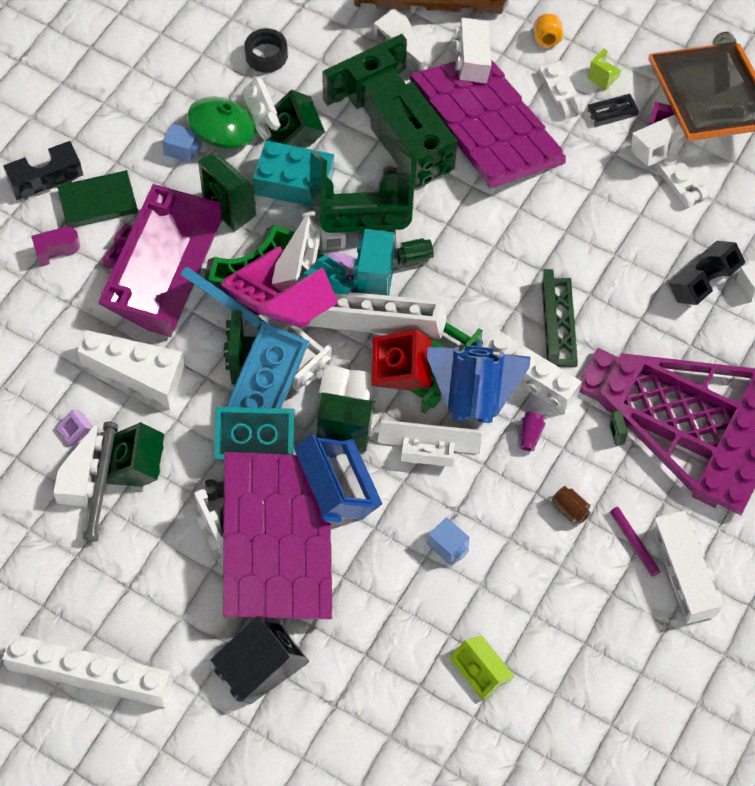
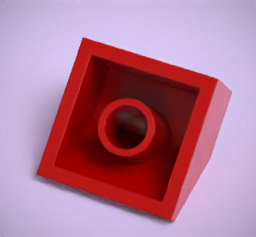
(401, 360)

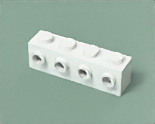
(542, 377)
(687, 567)

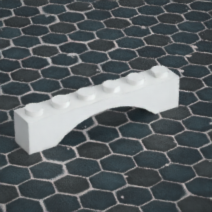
(656, 140)

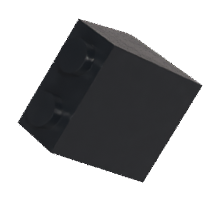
(258, 659)

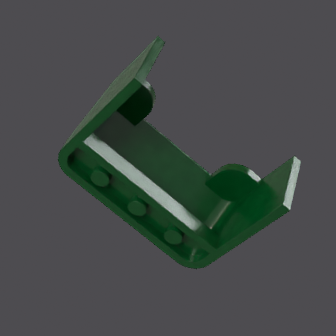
(354, 212)

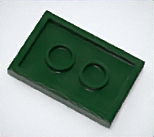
(97, 199)

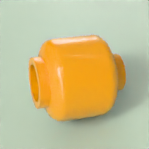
(548, 30)

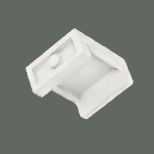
(313, 361)

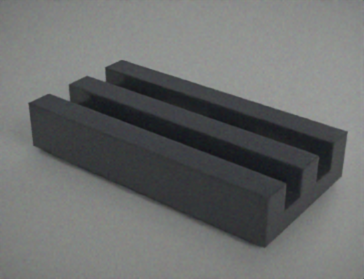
(614, 113)

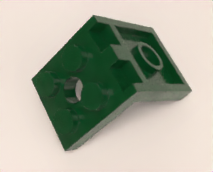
(237, 345)

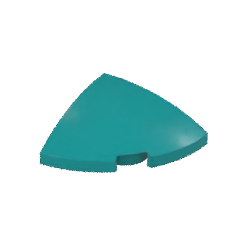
(335, 273)

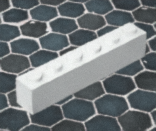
(383, 314)
(88, 670)

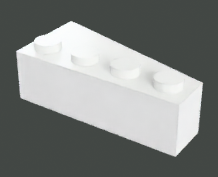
(134, 365)

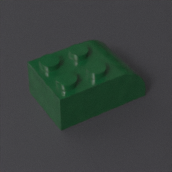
(226, 185)

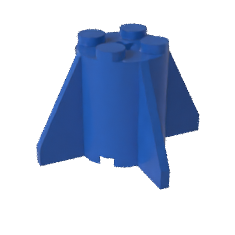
(476, 380)

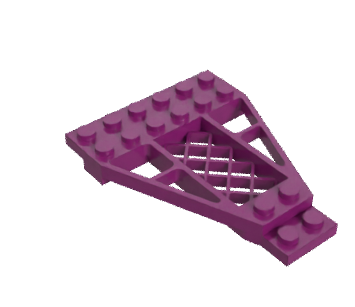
(731, 468)

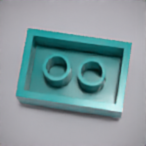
(285, 172)
(374, 263)
(254, 430)

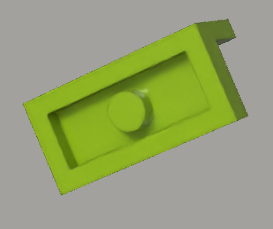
(481, 666)

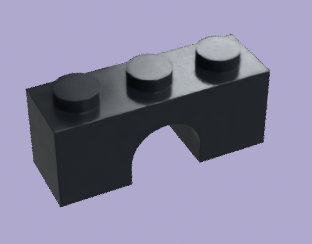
(27, 180)
(718, 260)

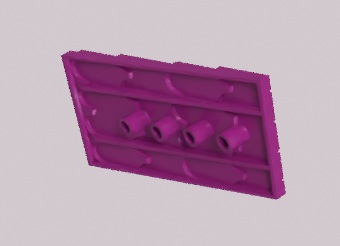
(490, 124)
(273, 540)

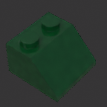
(298, 121)
(345, 418)
(135, 456)

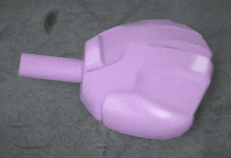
(346, 262)

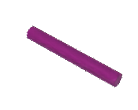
(635, 542)

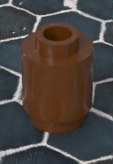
(571, 505)

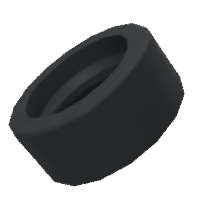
(266, 36)

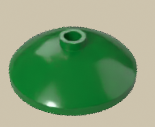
(221, 122)

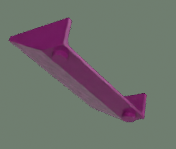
(168, 235)

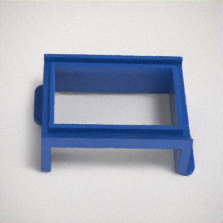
(324, 483)

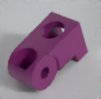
(55, 243)

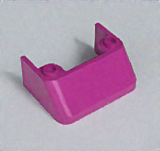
(294, 305)

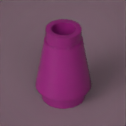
(531, 430)

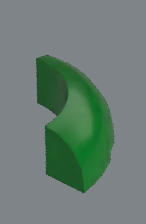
(220, 268)

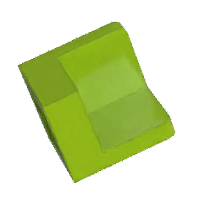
(603, 72)

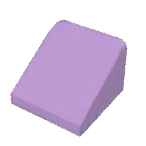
(74, 427)

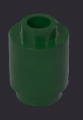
(415, 251)

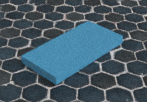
(221, 297)
(268, 369)

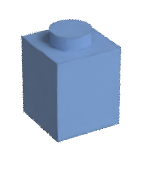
(181, 143)
(449, 541)

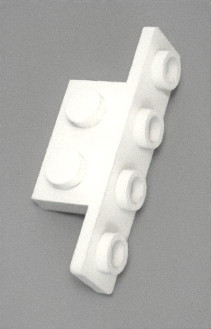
(429, 442)

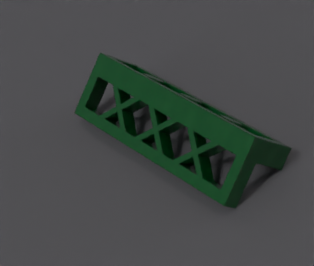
(550, 303)

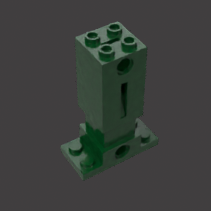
(396, 109)

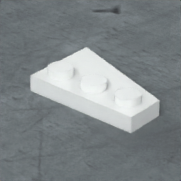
(210, 522)

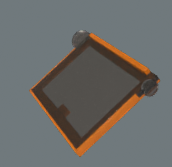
(709, 87)

